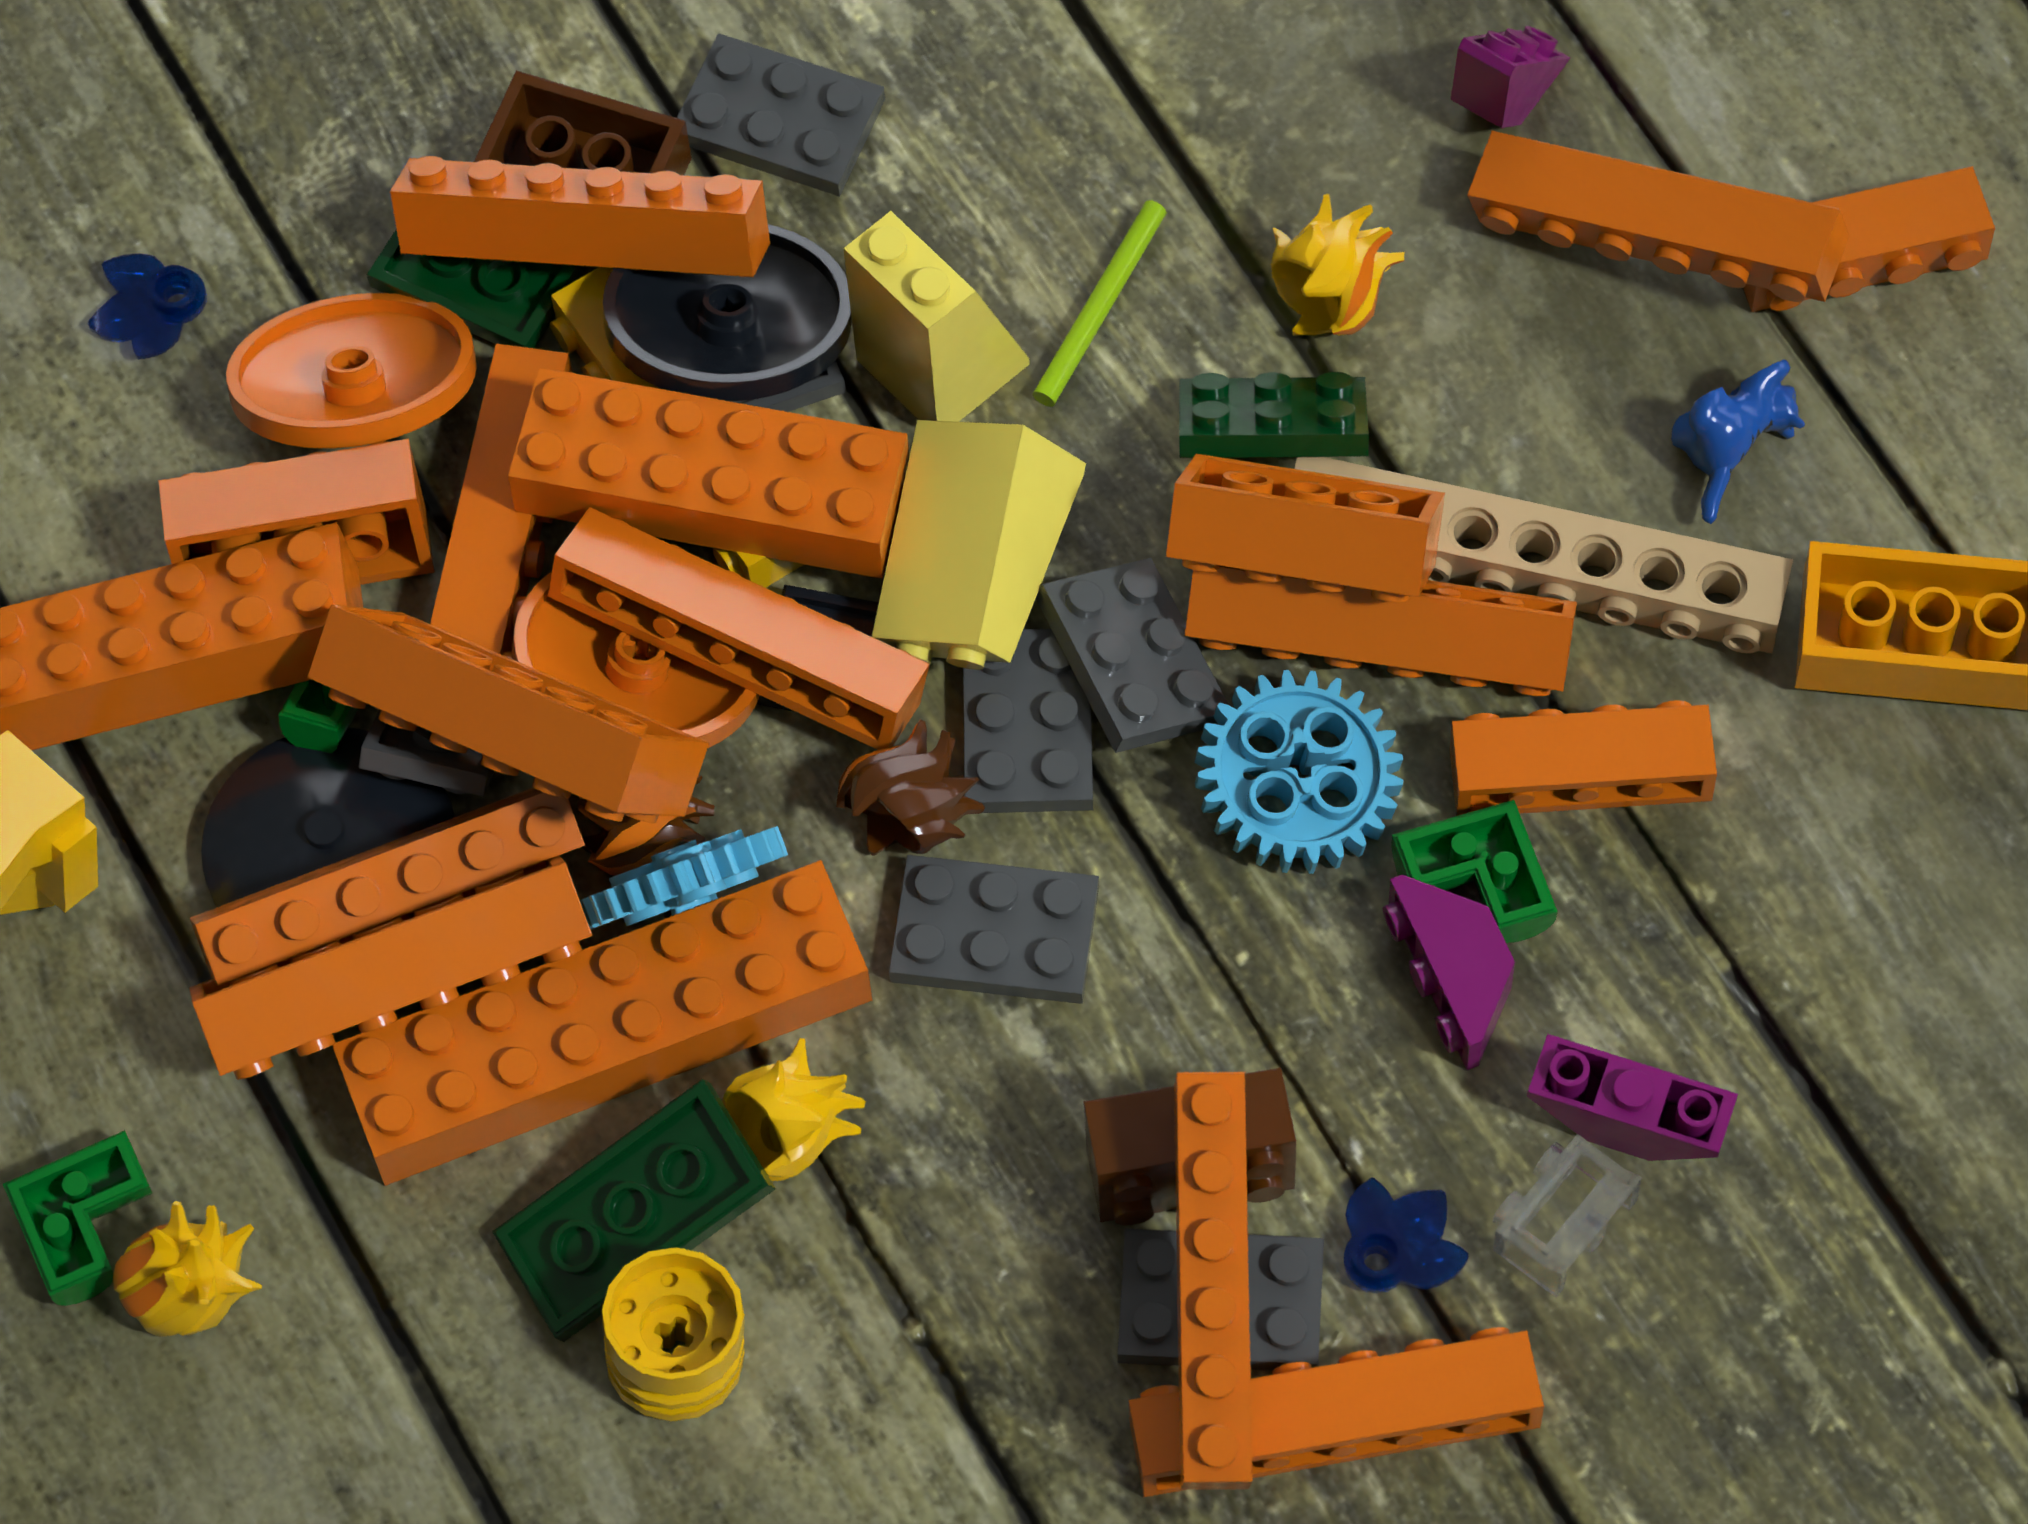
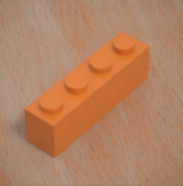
(1903, 233)
(1584, 758)

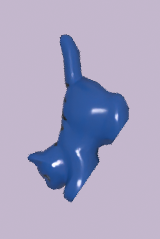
(1725, 426)

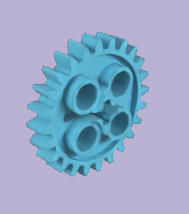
(1308, 824)
(683, 877)

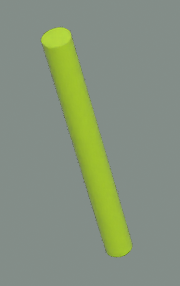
(1099, 303)

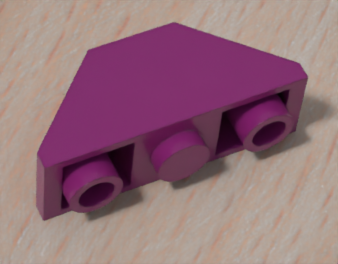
(1505, 73)
(1456, 961)
(1630, 1103)

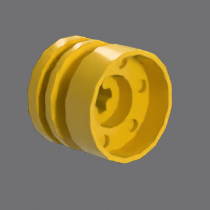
(665, 1300)

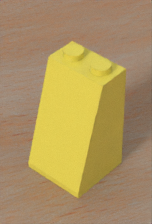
(924, 325)
(973, 539)

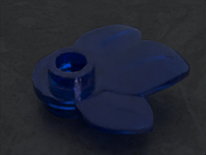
(142, 306)
(1403, 1232)

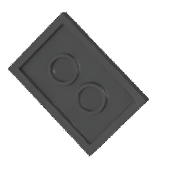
(780, 114)
(1131, 654)
(1028, 731)
(994, 929)
(1282, 1299)

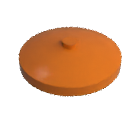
(351, 370)
(626, 669)

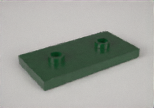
(648, 1191)

